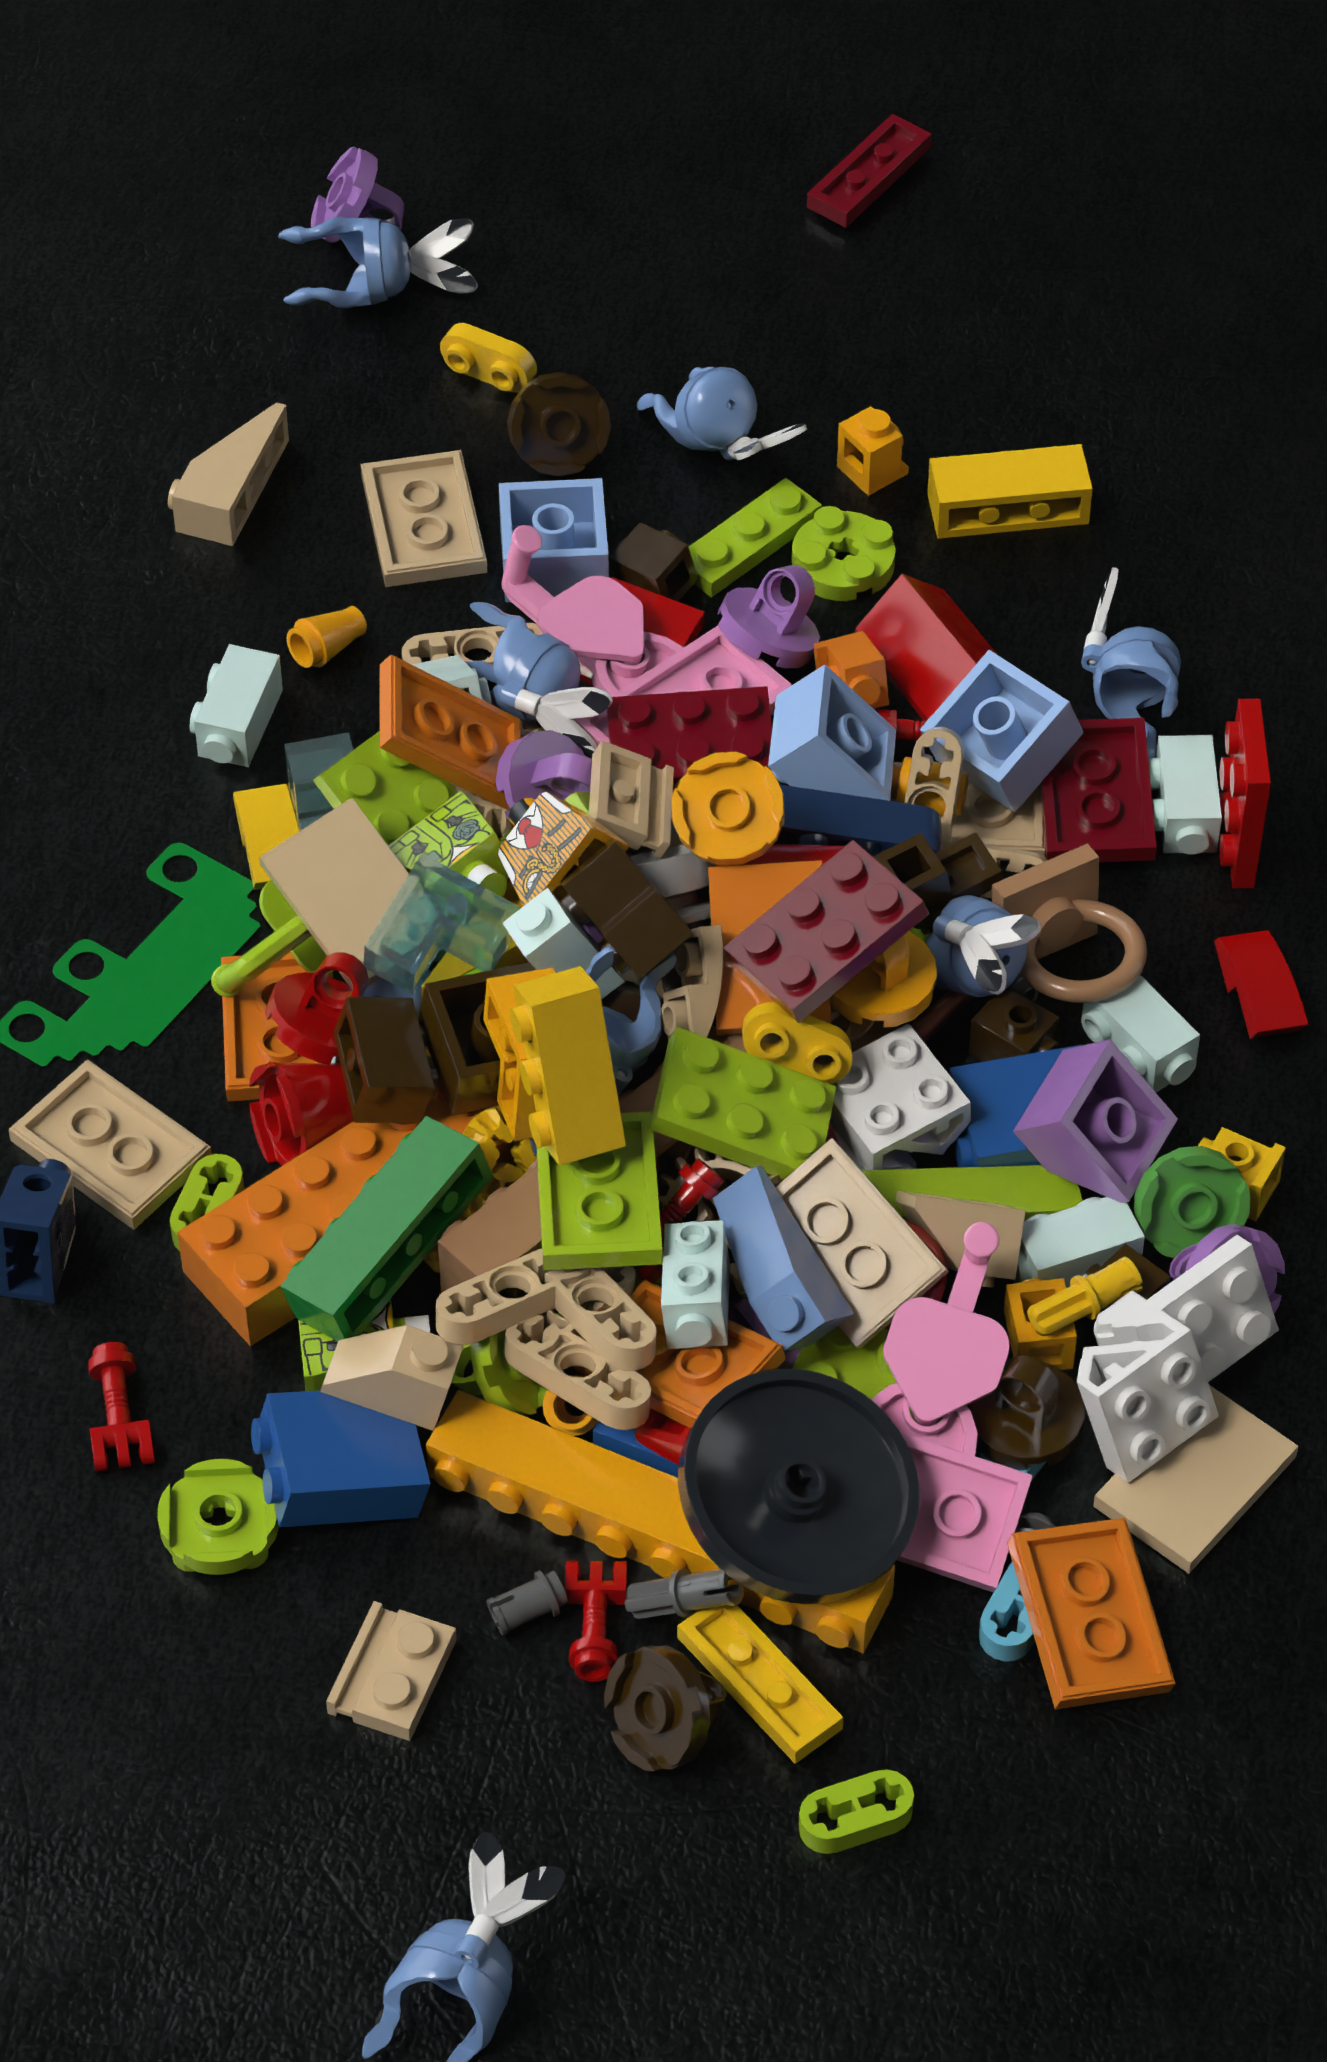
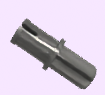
(682, 1594)

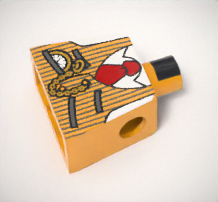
(549, 844)

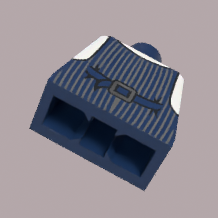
(42, 1204)

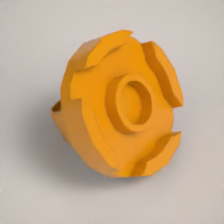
(728, 809)
(892, 986)

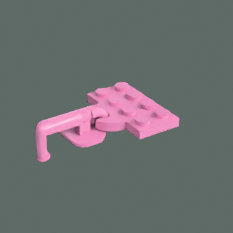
(607, 634)
(941, 1364)

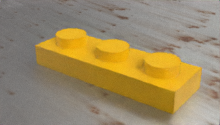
(761, 1679)

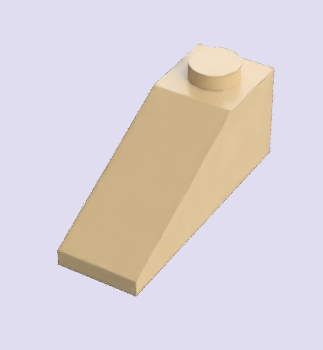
(228, 478)

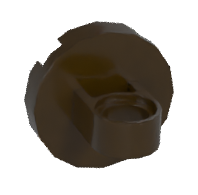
(558, 423)
(1029, 1416)
(661, 1707)

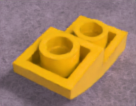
(264, 822)

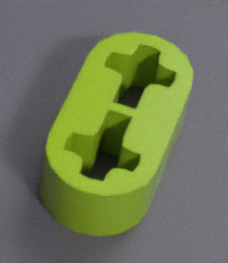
(195, 1194)
(856, 1811)

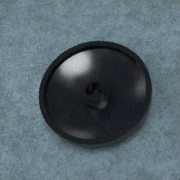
(798, 1486)

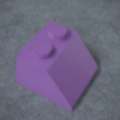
(1096, 1121)

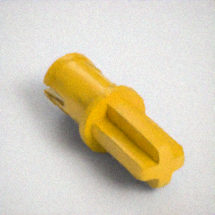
(1085, 1296)

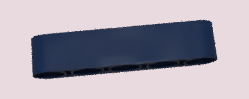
(839, 818)

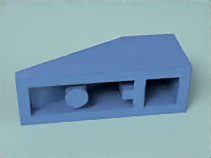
(778, 1264)

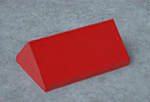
(923, 642)

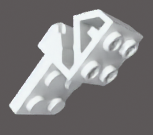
(896, 1104)
(1157, 1355)

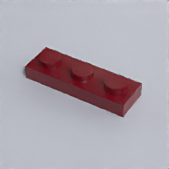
(869, 170)

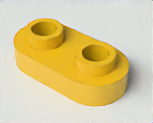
(487, 357)
(798, 1043)

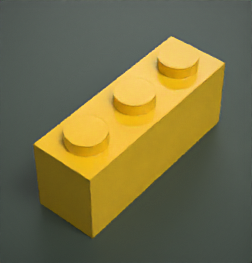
(1009, 491)
(567, 1065)

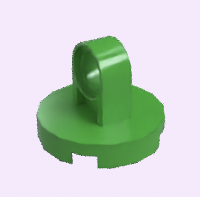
(1189, 1197)

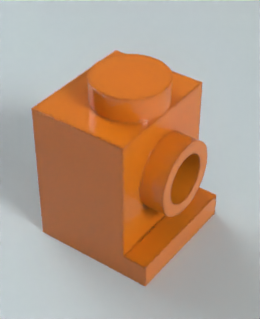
(857, 664)

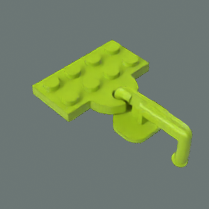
(394, 800)

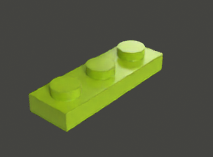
(751, 535)

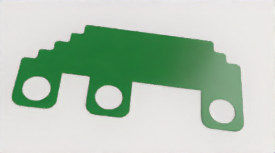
(148, 989)

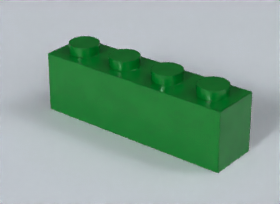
(387, 1230)

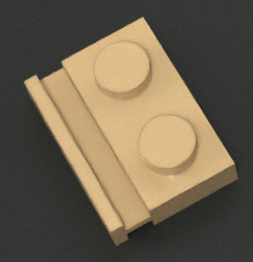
(631, 797)
(391, 1671)

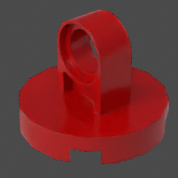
(310, 1005)

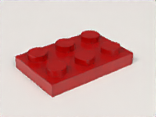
(1246, 793)

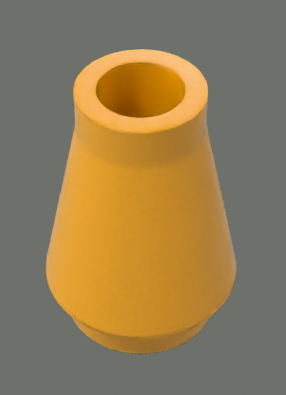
(323, 636)

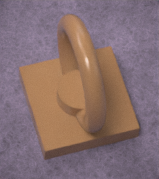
(1066, 903)

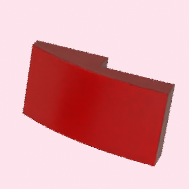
(1264, 983)

